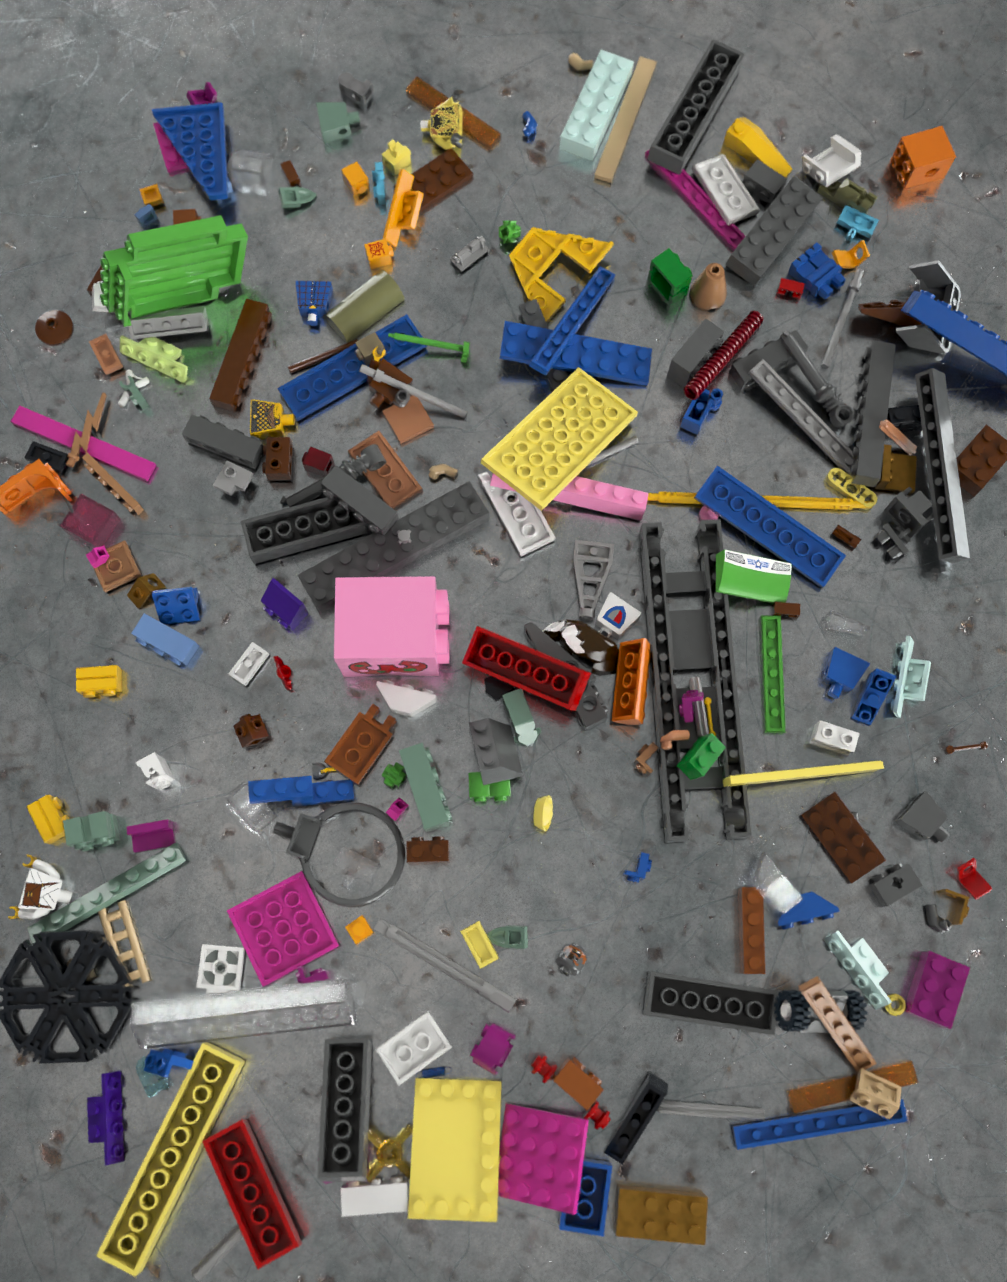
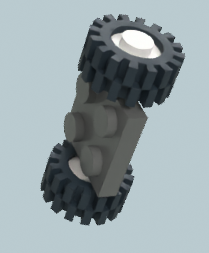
(797, 1015)

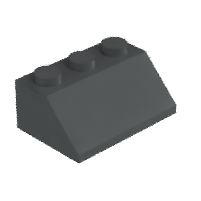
(495, 751)

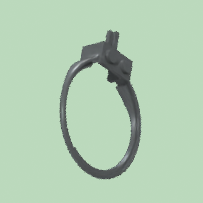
(304, 836)

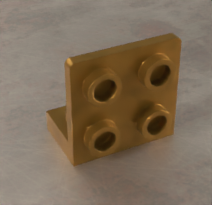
(897, 471)

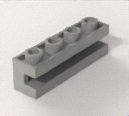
(169, 323)

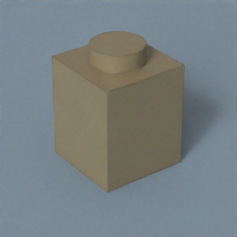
(365, 348)

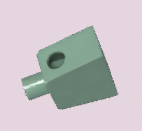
(335, 120)

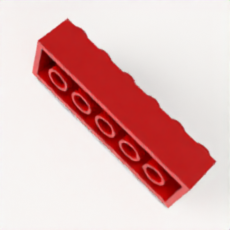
(526, 668)
(252, 1193)

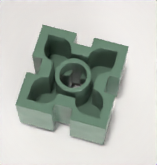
(91, 831)

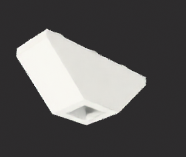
(405, 699)

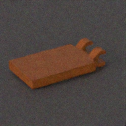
(361, 745)

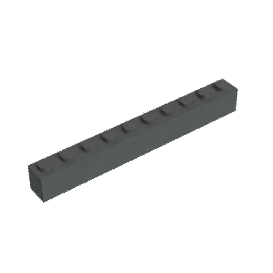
(942, 466)

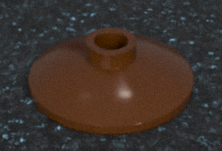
(58, 332)

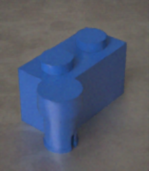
(700, 408)

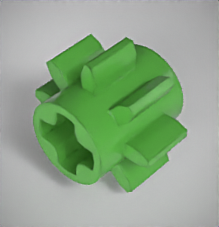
(509, 231)
(394, 775)

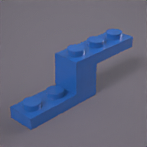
(300, 791)

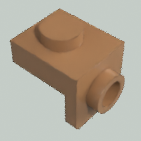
(645, 753)

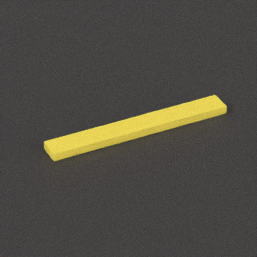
(803, 773)

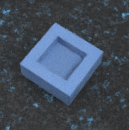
(146, 216)

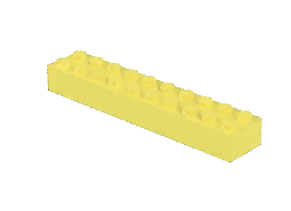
(170, 1159)

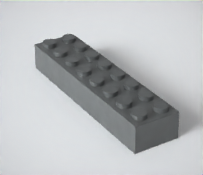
(695, 107)

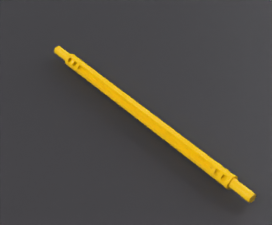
(778, 501)

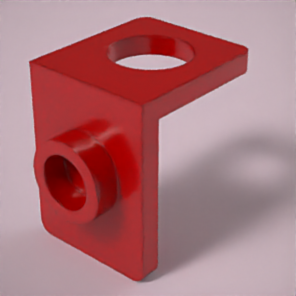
(972, 880)

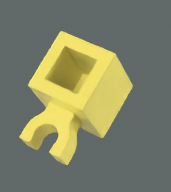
(396, 157)

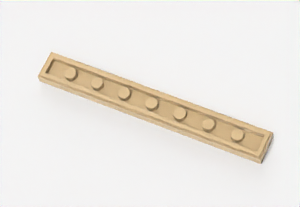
(625, 120)

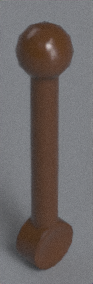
(950, 749)

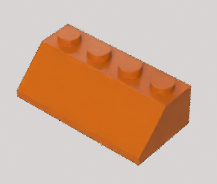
(631, 682)

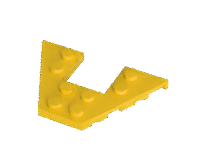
(537, 253)

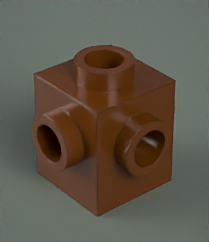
(250, 730)

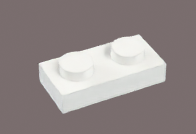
(248, 664)

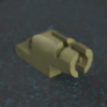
(849, 194)

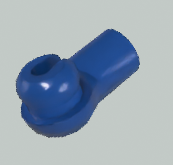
(531, 124)

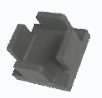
(908, 511)

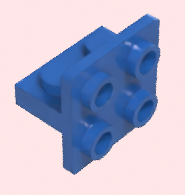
(176, 605)

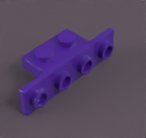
(106, 1118)

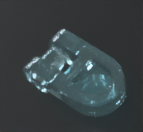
(144, 1077)

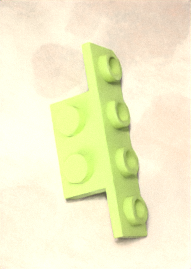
(156, 355)

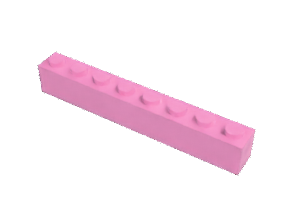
(597, 496)

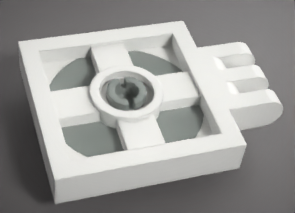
(220, 968)

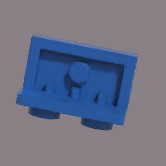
(161, 1062)

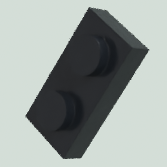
(54, 457)

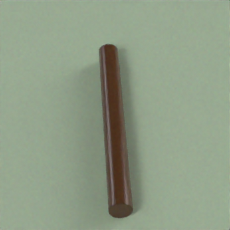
(320, 357)

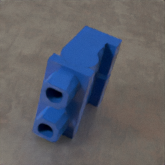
(817, 272)

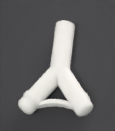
(142, 382)

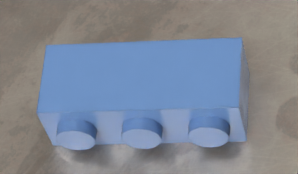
(164, 640)

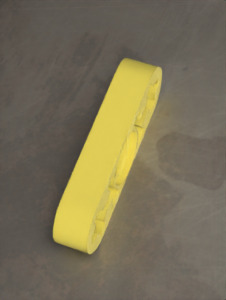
(842, 489)

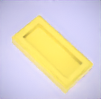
(479, 944)

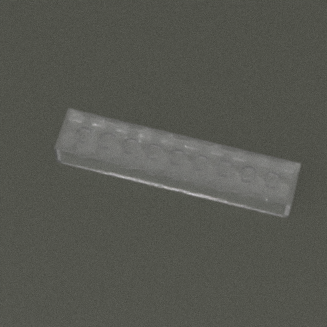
(242, 1013)

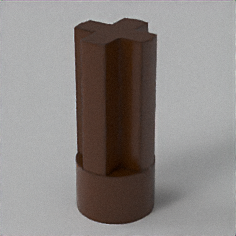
(851, 539)

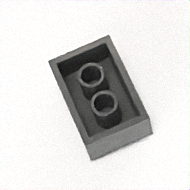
(695, 353)

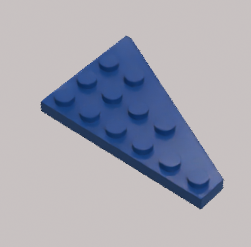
(200, 141)

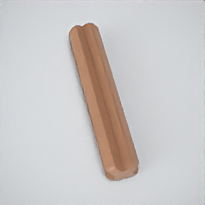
(898, 437)

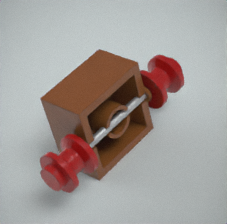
(577, 1084)

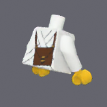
(40, 891)

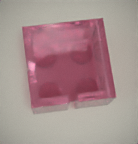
(90, 522)

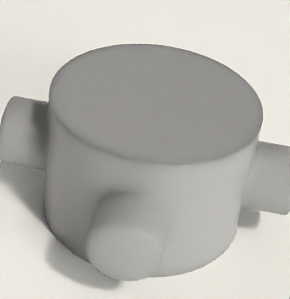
(404, 536)

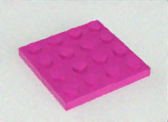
(282, 928)
(541, 1157)

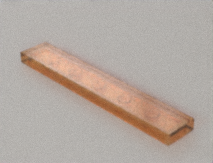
(471, 124)
(840, 1089)

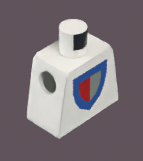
(616, 617)

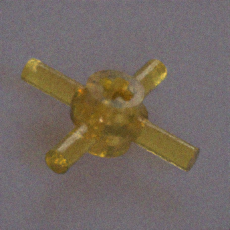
(383, 1160)

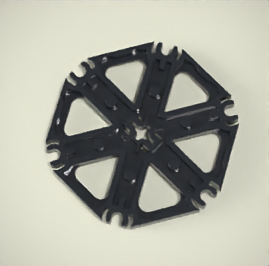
(72, 1014)

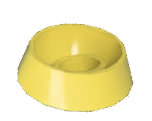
(543, 812)

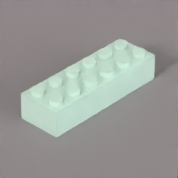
(596, 105)

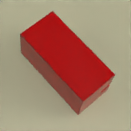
(790, 285)

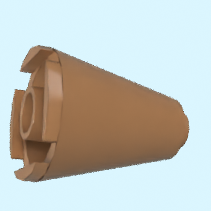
(709, 288)

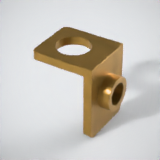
(142, 589)
(962, 908)

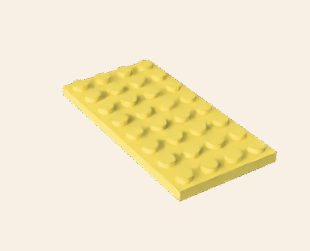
(559, 438)

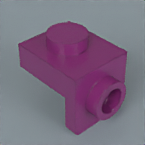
(205, 96)
(686, 707)

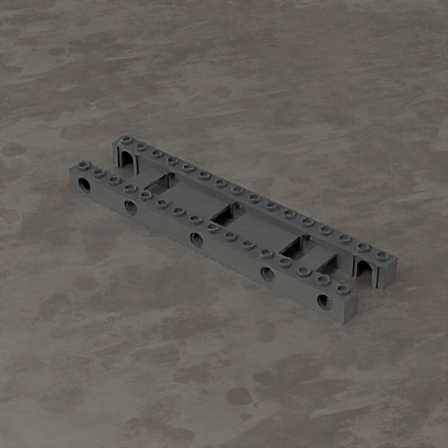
(693, 642)

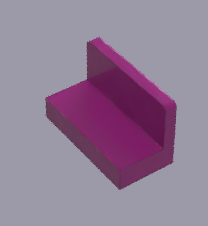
(151, 835)

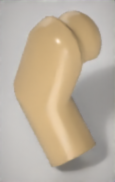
(578, 64)

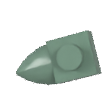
(295, 196)
(509, 936)

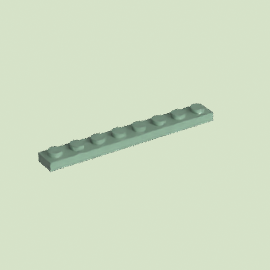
(110, 891)

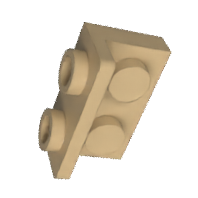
(876, 1094)

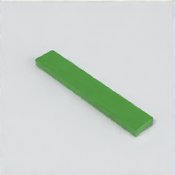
(772, 674)

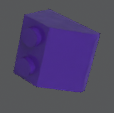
(283, 605)

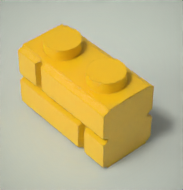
(99, 680)
(48, 818)

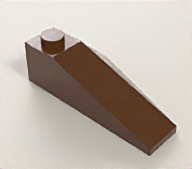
(888, 312)

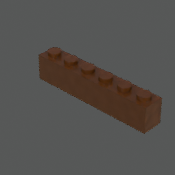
(240, 355)

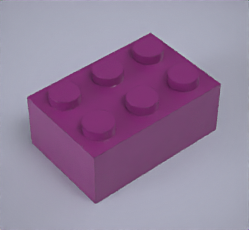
(936, 989)

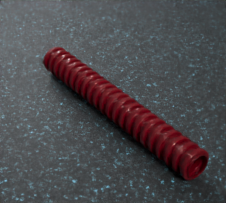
(723, 355)

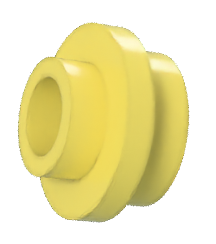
(901, 1005)

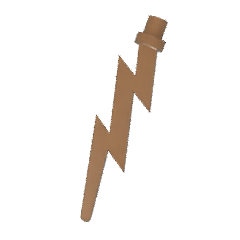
(90, 421)

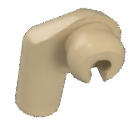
(440, 469)

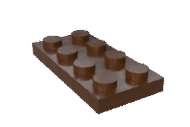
(440, 177)
(843, 837)

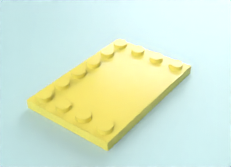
(455, 1150)

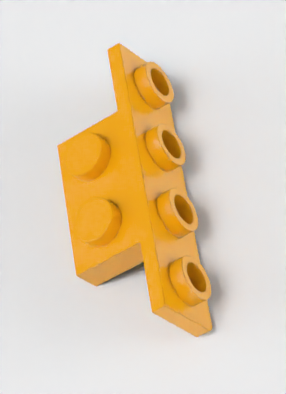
(403, 209)

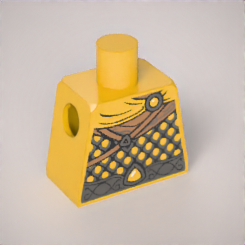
(268, 419)

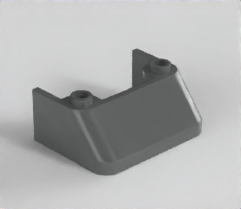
(936, 280)

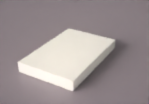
(413, 1048)

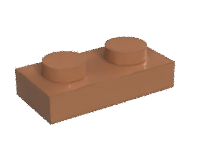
(106, 354)

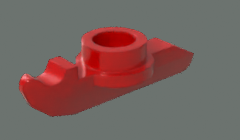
(283, 672)

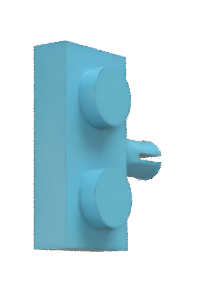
(379, 177)
(857, 222)

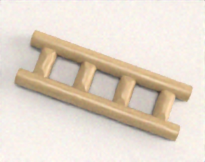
(129, 932)

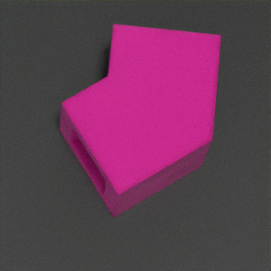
(98, 556)
(397, 809)

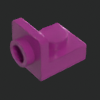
(315, 975)

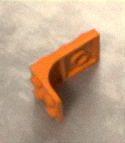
(27, 483)

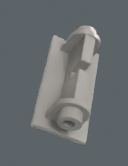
(469, 253)

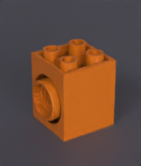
(922, 157)

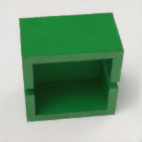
(670, 276)

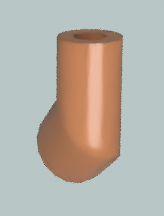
(666, 740)

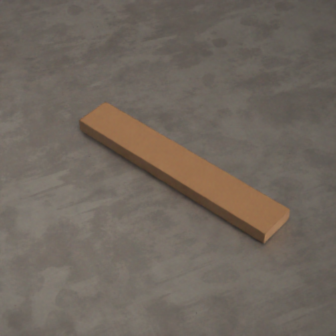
(837, 1024)

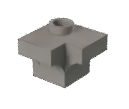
(232, 479)

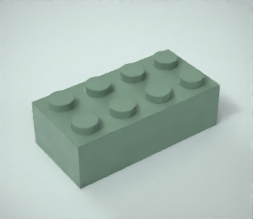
(424, 787)

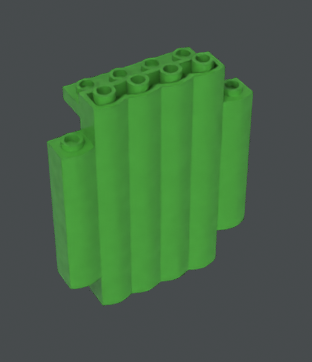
(172, 267)

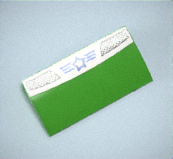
(752, 576)

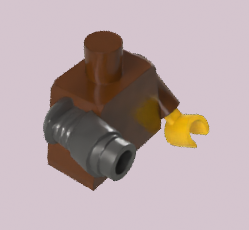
(383, 391)

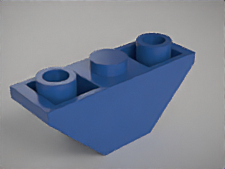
(872, 695)
(806, 910)

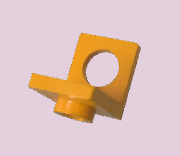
(848, 259)

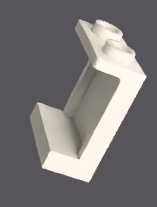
(833, 162)

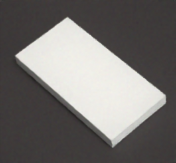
(725, 189)

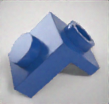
(643, 866)

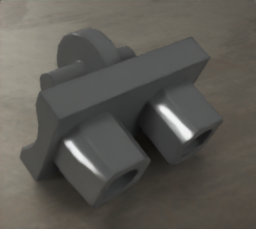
(899, 548)

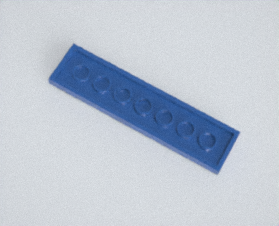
(591, 354)
(342, 373)
(770, 526)

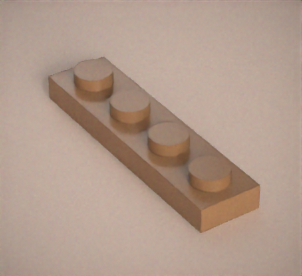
(116, 489)

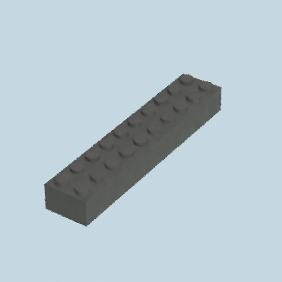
(382, 555)

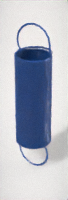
(434, 1072)

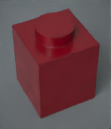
(317, 461)

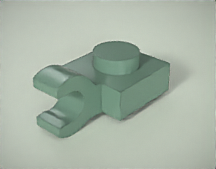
(136, 396)

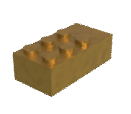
(661, 1214)

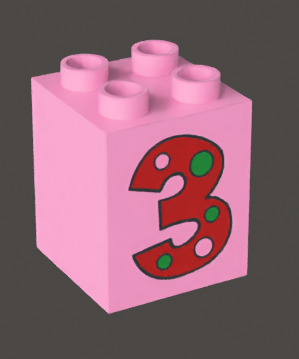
(390, 626)

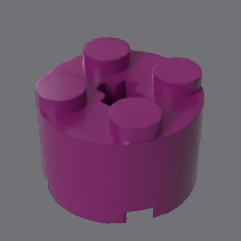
(493, 1048)

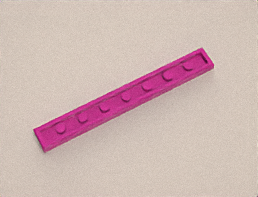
(702, 205)
(97, 448)

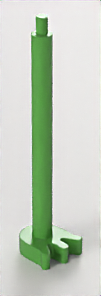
(440, 344)

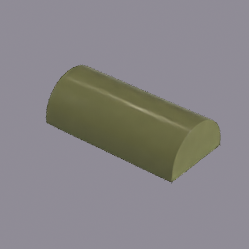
(364, 306)

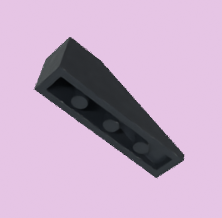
(637, 1118)

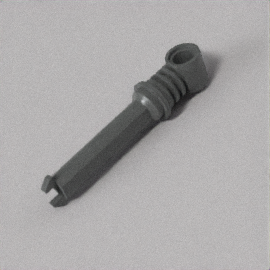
(825, 392)
(370, 458)

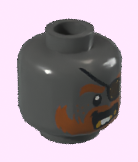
(571, 959)

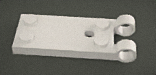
(520, 517)

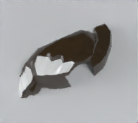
(584, 640)

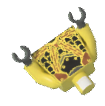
(446, 122)

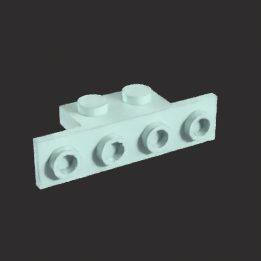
(912, 678)
(862, 967)

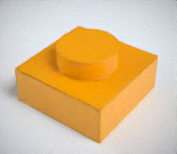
(151, 195)
(359, 929)

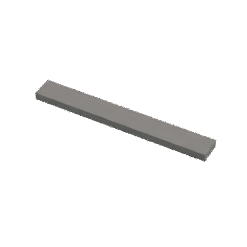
(803, 415)

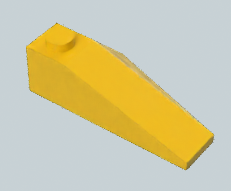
(752, 144)

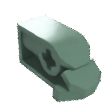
(520, 717)

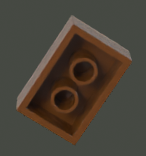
(981, 460)

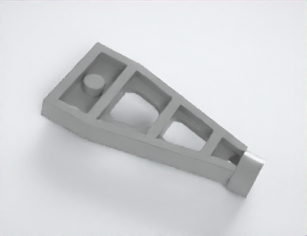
(594, 553)

